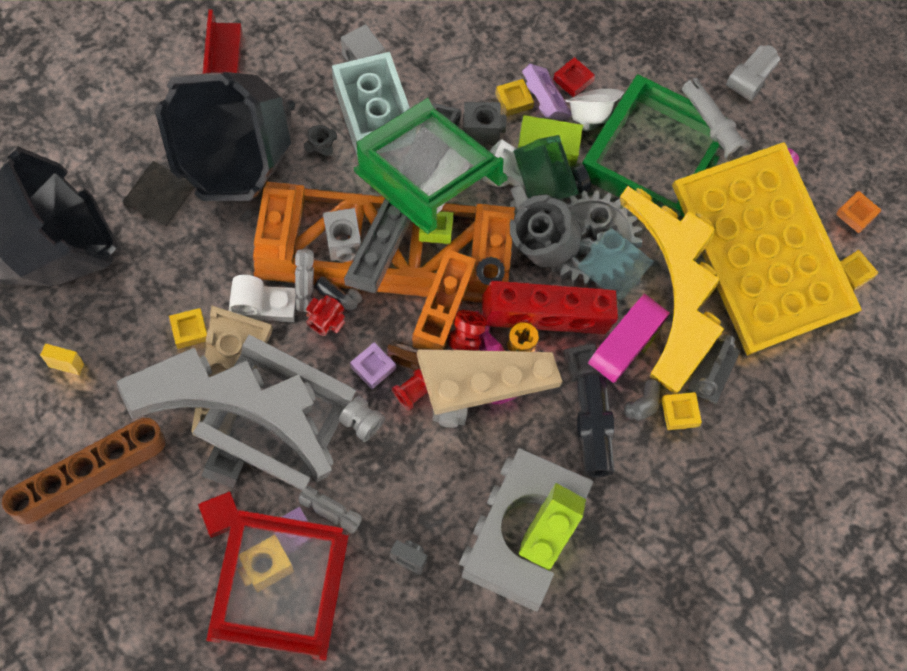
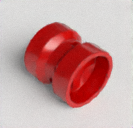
(467, 331)

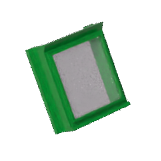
(423, 162)

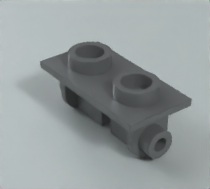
(715, 369)

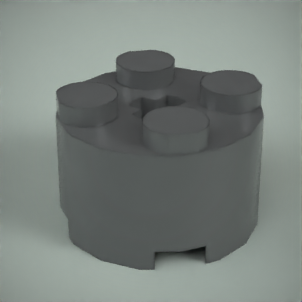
(548, 247)

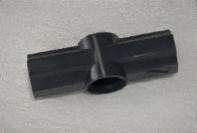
(595, 426)

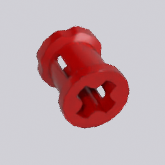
(410, 390)

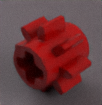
(325, 315)

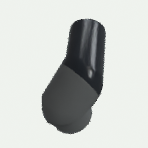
(348, 300)

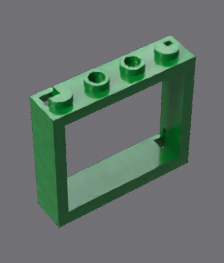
(663, 101)

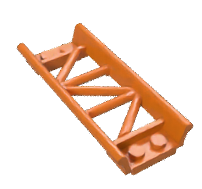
(279, 240)

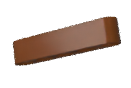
(68, 469)

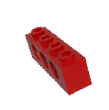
(550, 307)

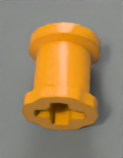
(518, 334)

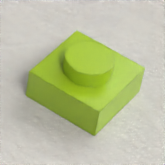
(442, 233)

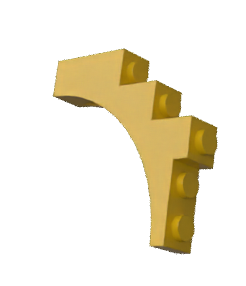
(692, 283)

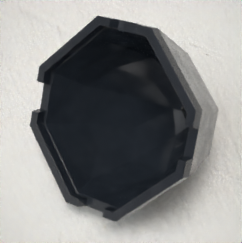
(224, 133)
(47, 225)

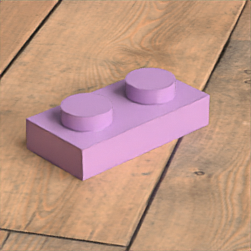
(543, 87)

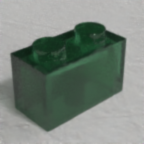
(546, 169)

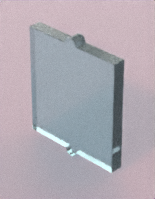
(615, 264)

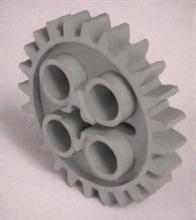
(585, 211)

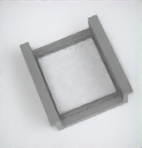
(261, 446)

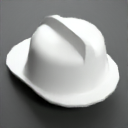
(593, 107)

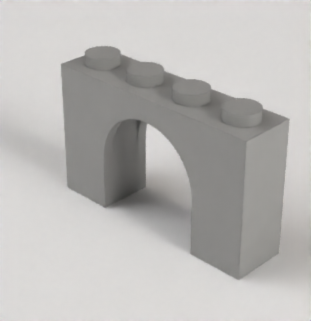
(490, 560)

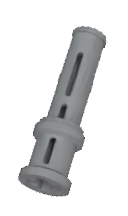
(722, 129)

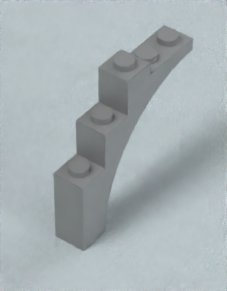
(185, 383)

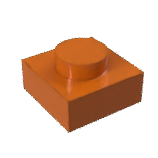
(858, 212)

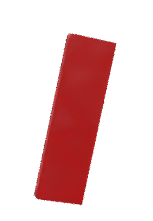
(222, 46)

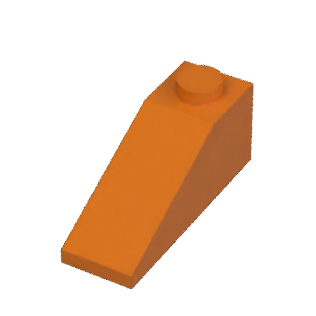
(443, 302)

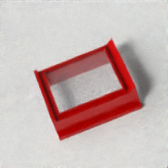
(279, 584)

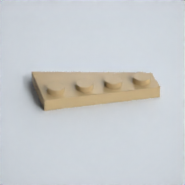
(225, 343)
(479, 377)

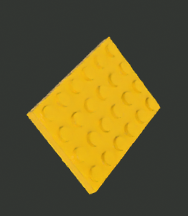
(768, 248)

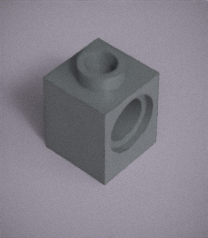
(487, 112)

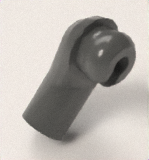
(646, 405)

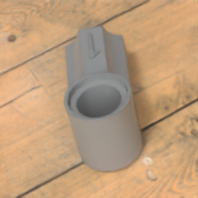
(751, 76)

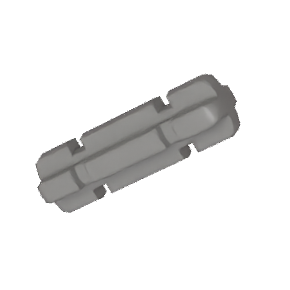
(303, 278)
(329, 509)

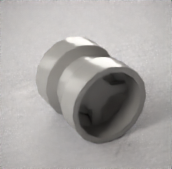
(362, 418)

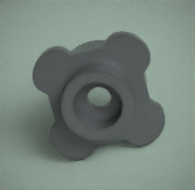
(323, 133)

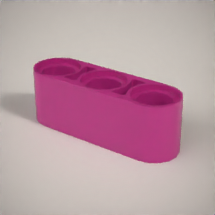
(629, 338)

